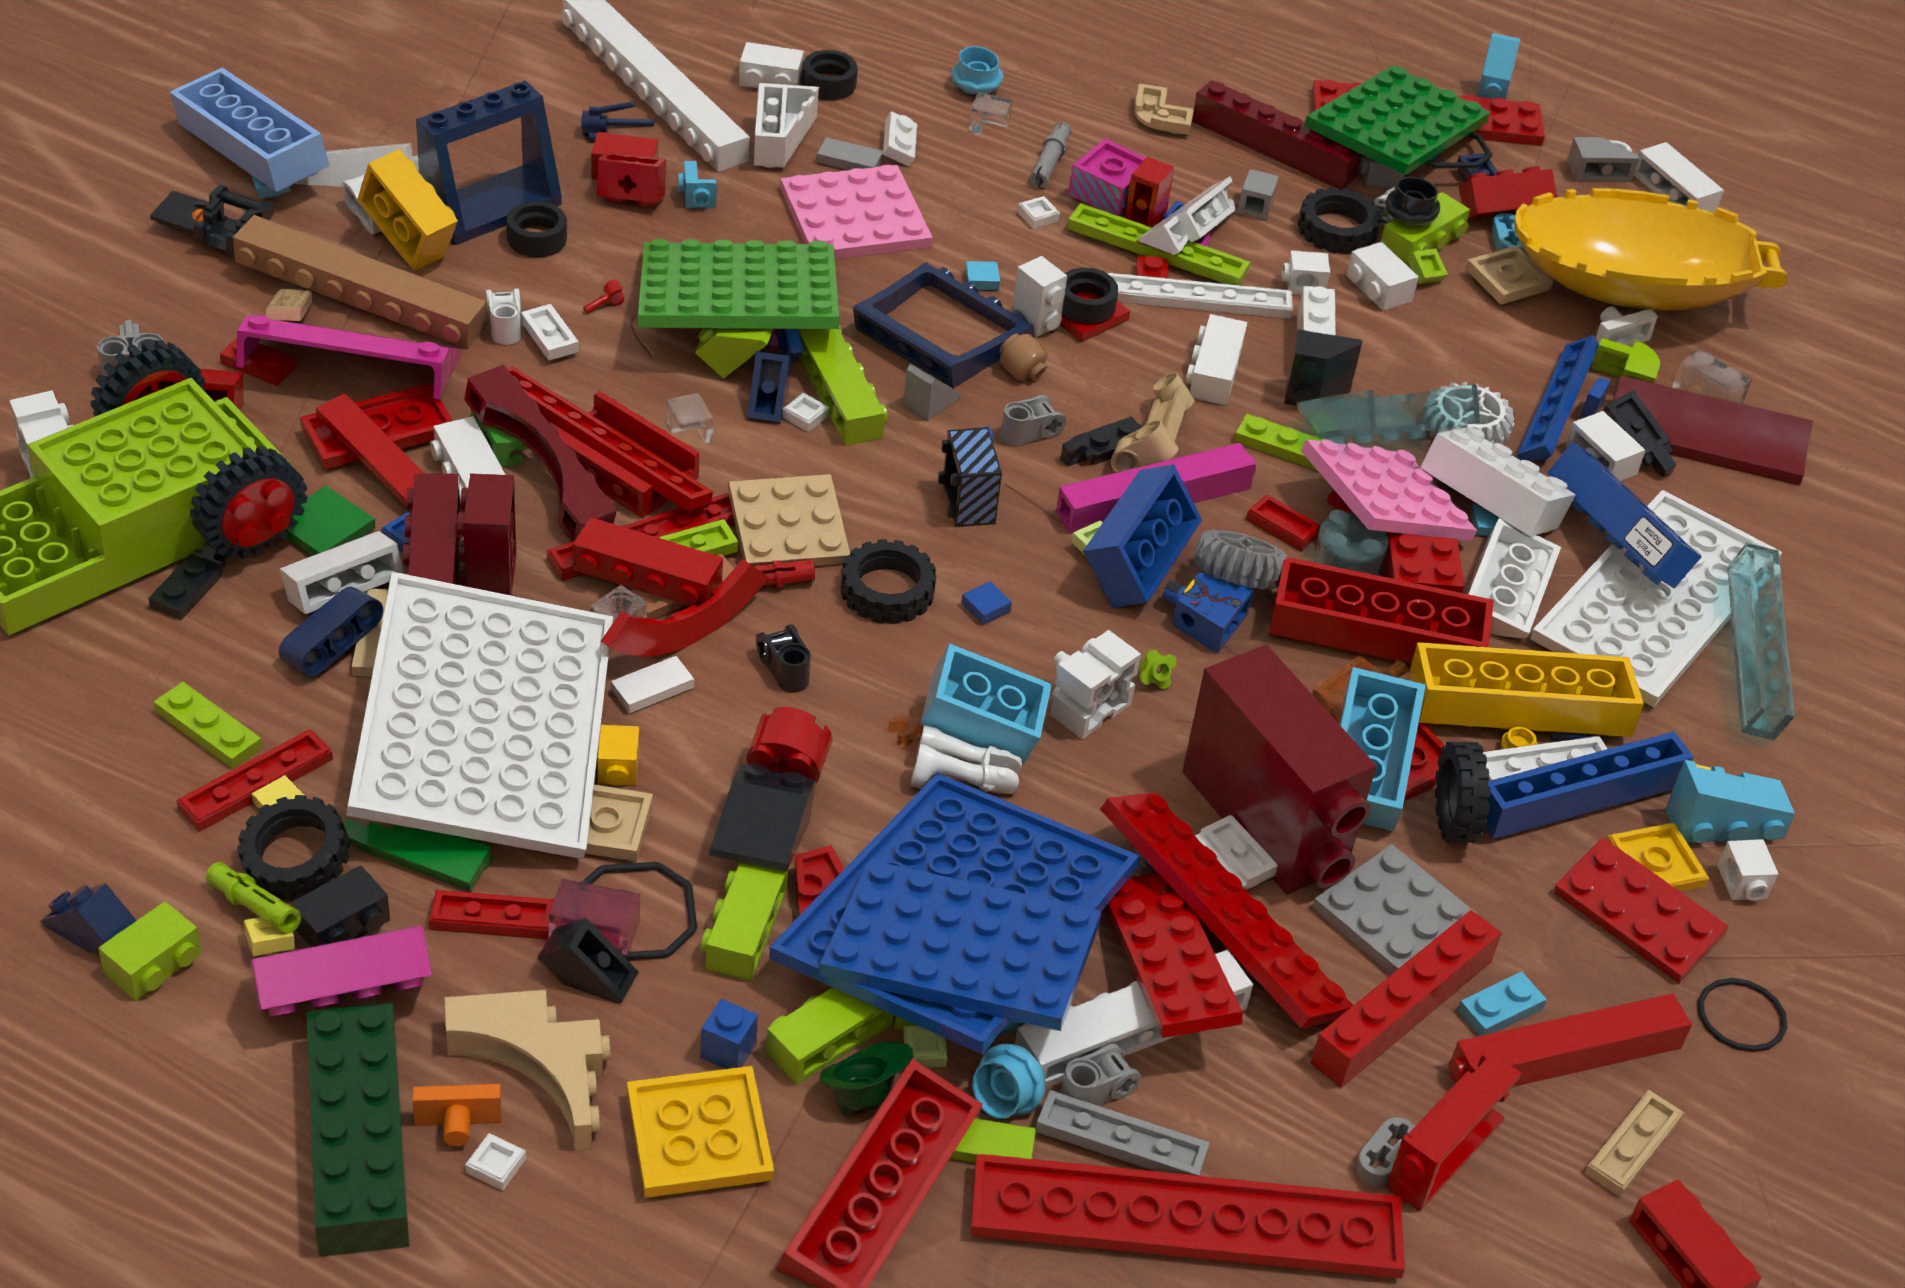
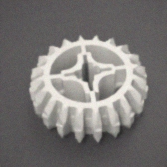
(1495, 416)

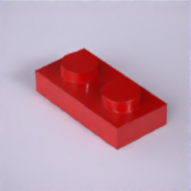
(263, 363)

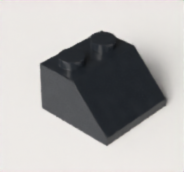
(1321, 366)

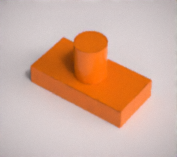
(457, 1108)

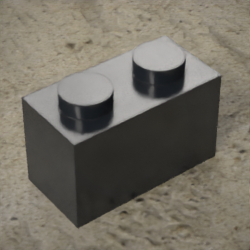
(342, 909)

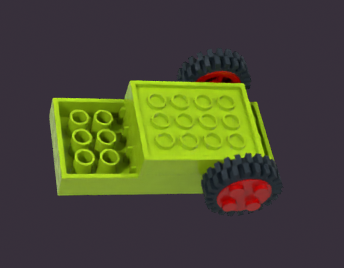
(139, 489)

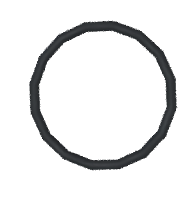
(1720, 1037)

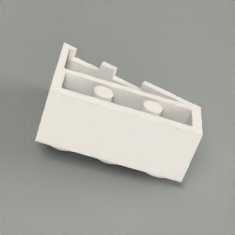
(782, 121)

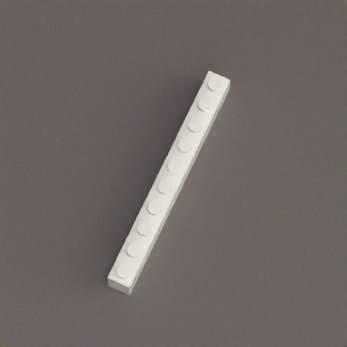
(658, 82)

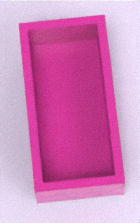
(341, 968)

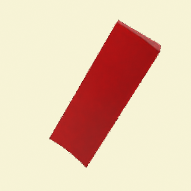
(881, 1182)

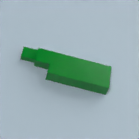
(428, 852)

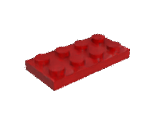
(403, 416)
(1641, 909)

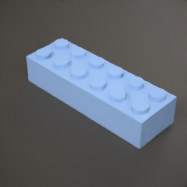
(250, 129)

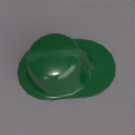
(865, 1076)

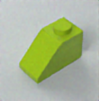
(730, 347)

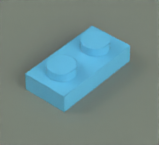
(1502, 1004)

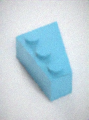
(1728, 807)

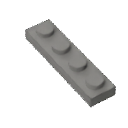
(1120, 1136)

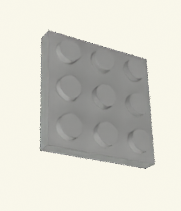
(1390, 908)

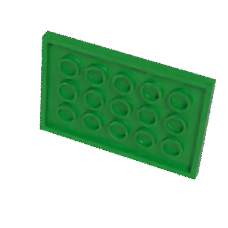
(1397, 119)

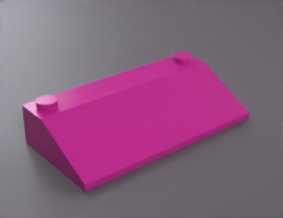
(260, 327)

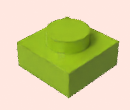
(1427, 266)

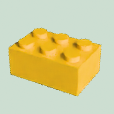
(407, 209)

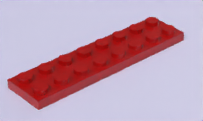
(1507, 121)
(1228, 909)

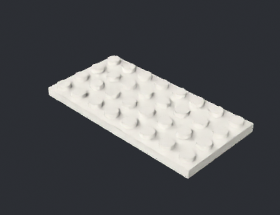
(1656, 626)

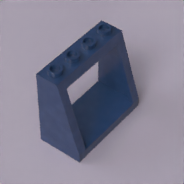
(486, 203)

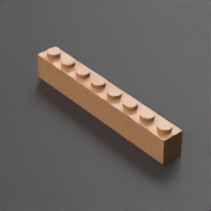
(360, 281)

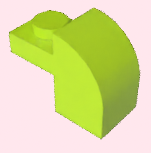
(1622, 360)

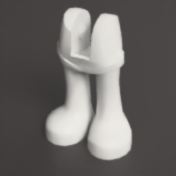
(992, 768)

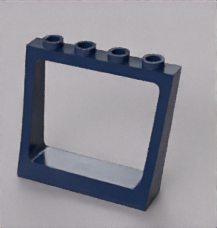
(953, 370)

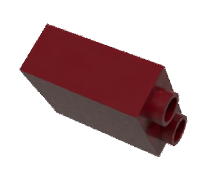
(1279, 767)

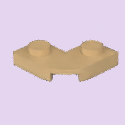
(1154, 113)

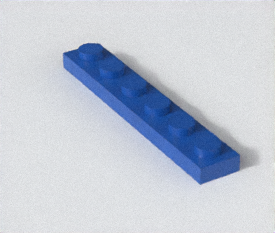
(1558, 400)

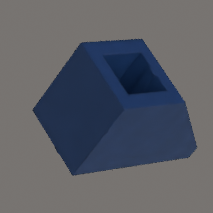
(88, 916)

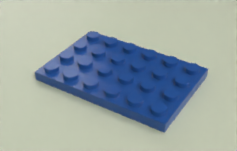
(962, 944)

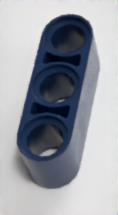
(331, 631)

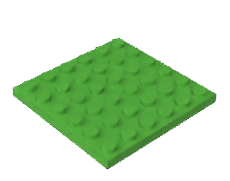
(738, 285)

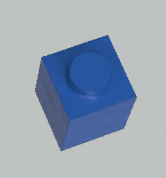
(728, 1035)

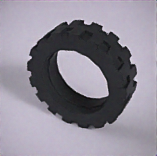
(1344, 203)
(883, 605)
(1462, 792)
(284, 816)

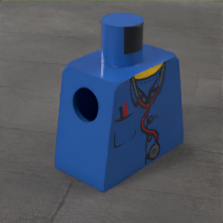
(1209, 608)

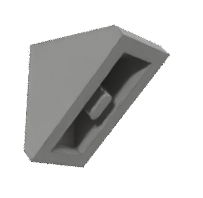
(927, 394)

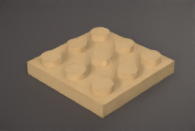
(789, 520)

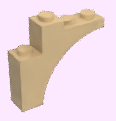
(525, 1036)

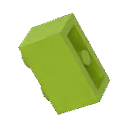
(150, 950)

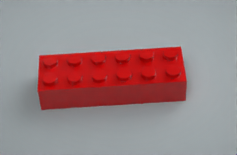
(1374, 612)

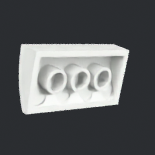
(1514, 575)

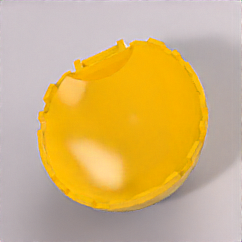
(1645, 250)

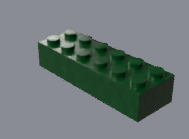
(356, 1130)

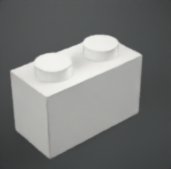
(770, 65)
(1382, 276)
(1040, 294)
(1608, 444)

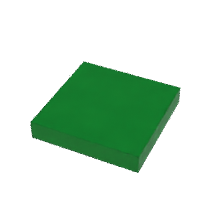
(328, 522)

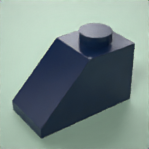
(769, 386)

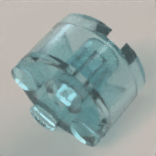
(1349, 544)

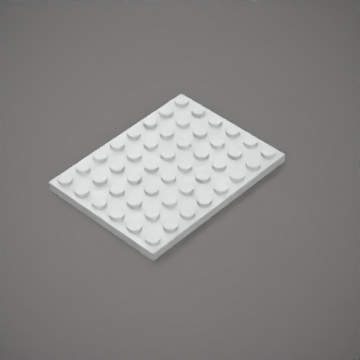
(482, 717)

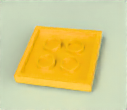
(699, 1131)

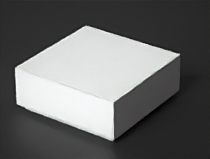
(1038, 212)
(805, 412)
(495, 1162)

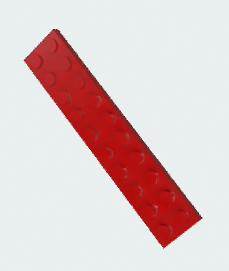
(1187, 1216)

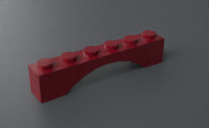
(503, 405)

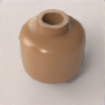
(1023, 357)

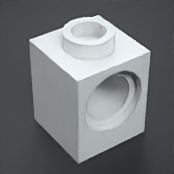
(1306, 270)
(1747, 870)

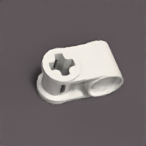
(504, 316)

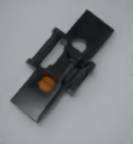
(207, 219)

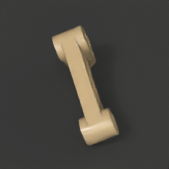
(1157, 438)

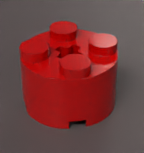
(790, 743)

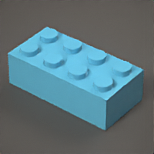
(1383, 720)

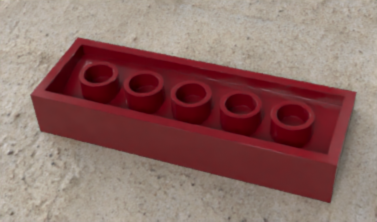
(1726, 431)

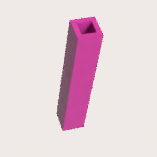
(1203, 474)

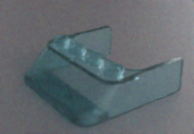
(1366, 415)

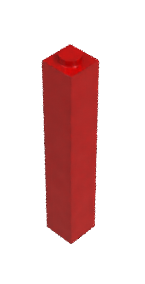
(1581, 1040)

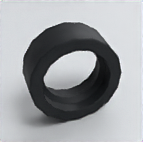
(830, 62)
(536, 243)
(1095, 282)

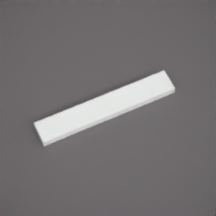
(1204, 296)

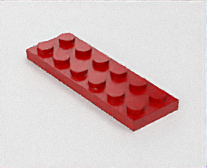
(1172, 958)

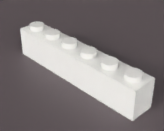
(1110, 1019)

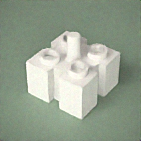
(35, 419)
(1094, 683)

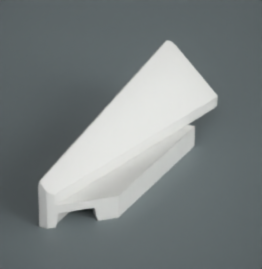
(352, 163)
(1192, 219)

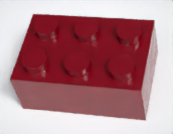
(488, 533)

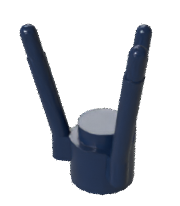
(595, 121)

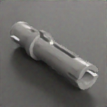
(1053, 148)

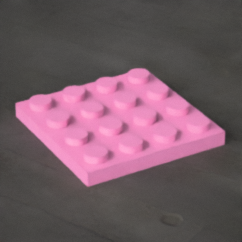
(857, 211)
(1388, 490)

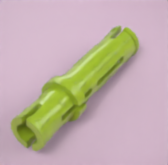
(242, 891)

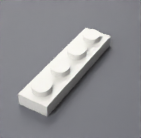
(1521, 759)

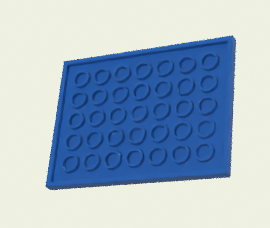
(969, 838)

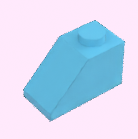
(1498, 67)

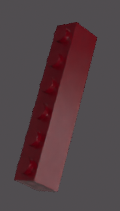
(1274, 134)

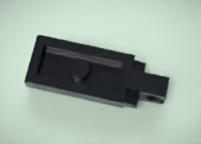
(1640, 424)
(1098, 444)
(189, 582)

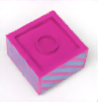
(1104, 177)

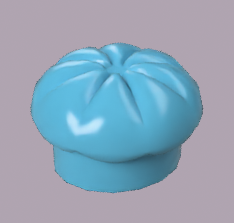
(977, 71)
(1008, 1081)

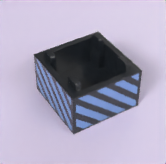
(971, 477)

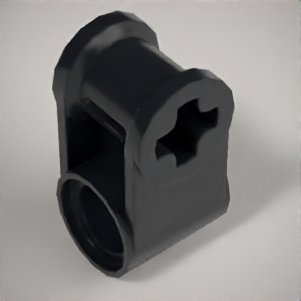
(785, 658)

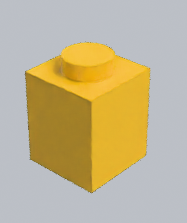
(618, 755)

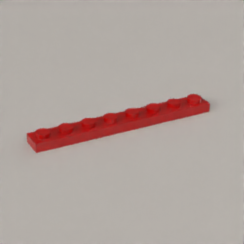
(664, 478)

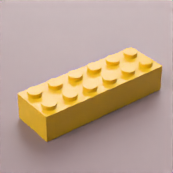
(1527, 689)

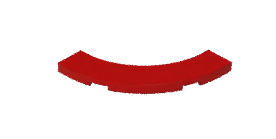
(658, 637)

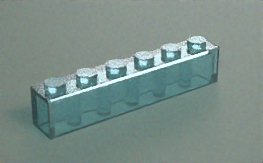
(1760, 642)

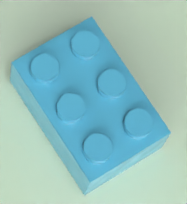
(986, 702)

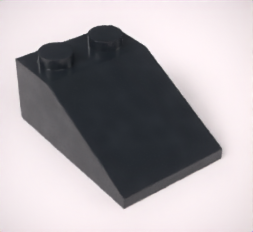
(764, 817)

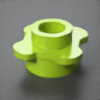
(1149, 666)

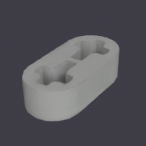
(1379, 1147)

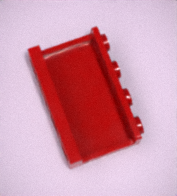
(617, 481)

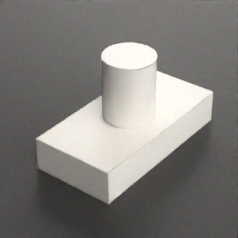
(1626, 328)

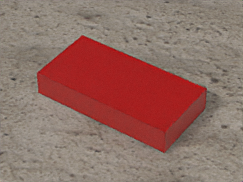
(1283, 522)

